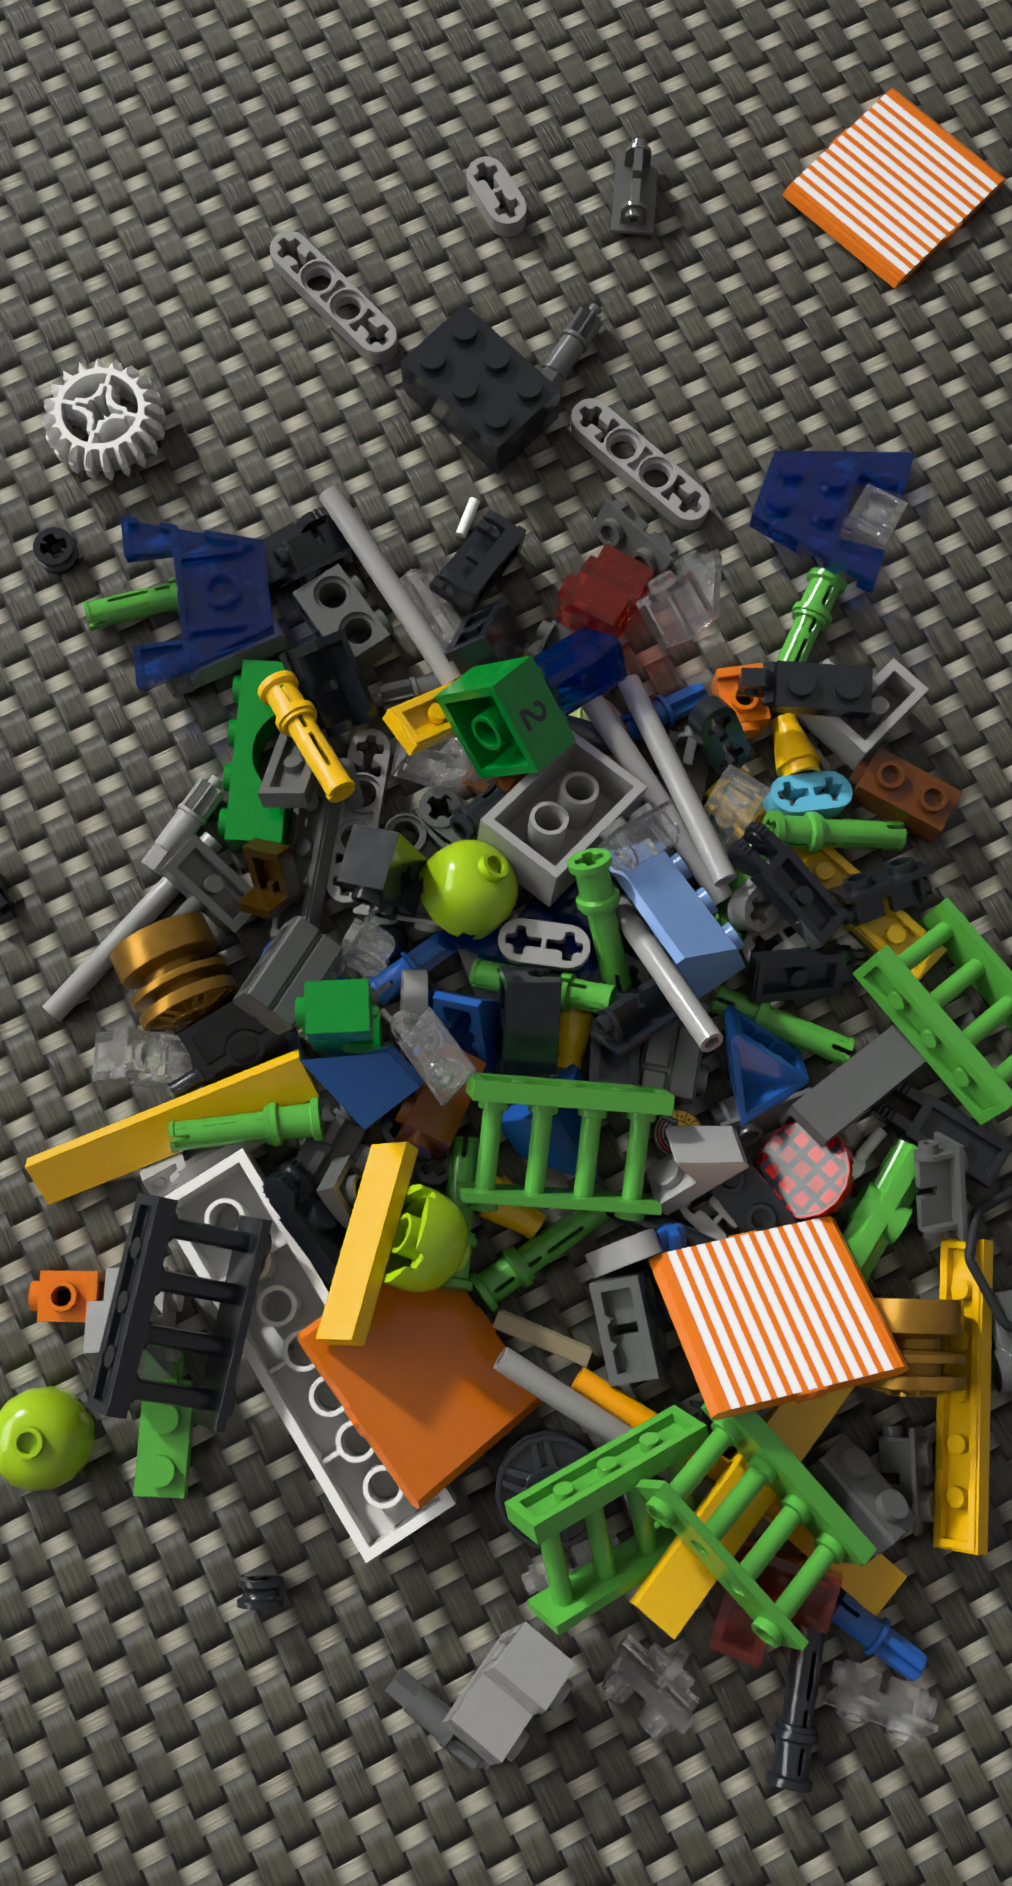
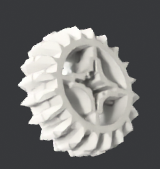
(114, 434)

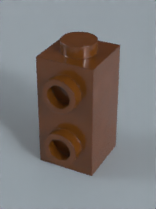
(904, 794)
(430, 1124)

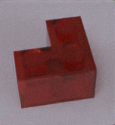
(604, 592)
(733, 1629)

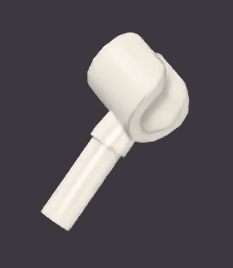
(865, 1150)

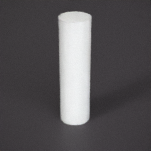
(467, 517)

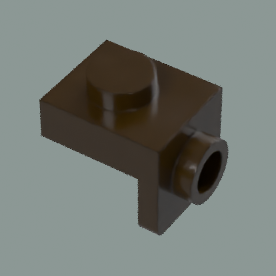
(273, 879)

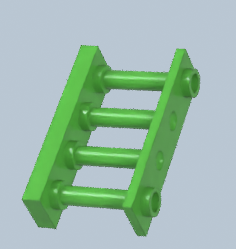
(928, 1026)
(543, 1100)
(582, 1493)
(802, 1503)

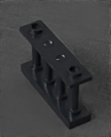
(131, 1328)

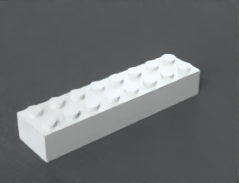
(287, 1301)

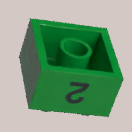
(506, 718)

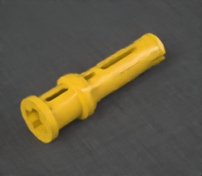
(298, 720)

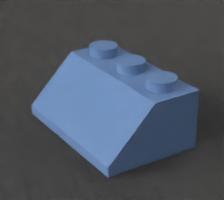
(683, 921)

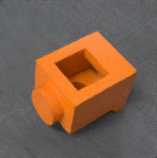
(752, 717)
(83, 1285)

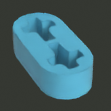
(805, 790)

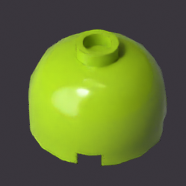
(469, 888)
(427, 1242)
(44, 1438)

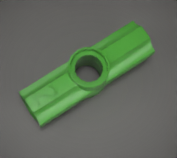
(882, 1208)

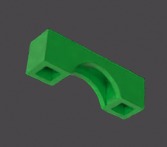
(249, 735)
(339, 1017)

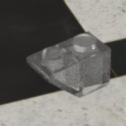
(683, 600)
(139, 1058)

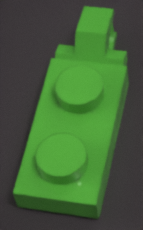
(165, 1445)

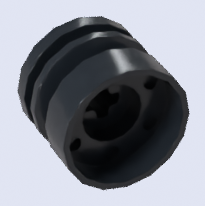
(527, 1463)

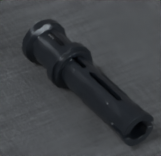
(795, 1728)

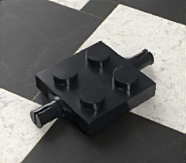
(227, 1044)

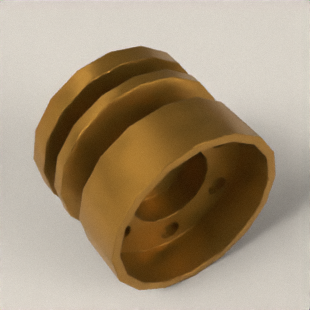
(173, 972)
(918, 1332)

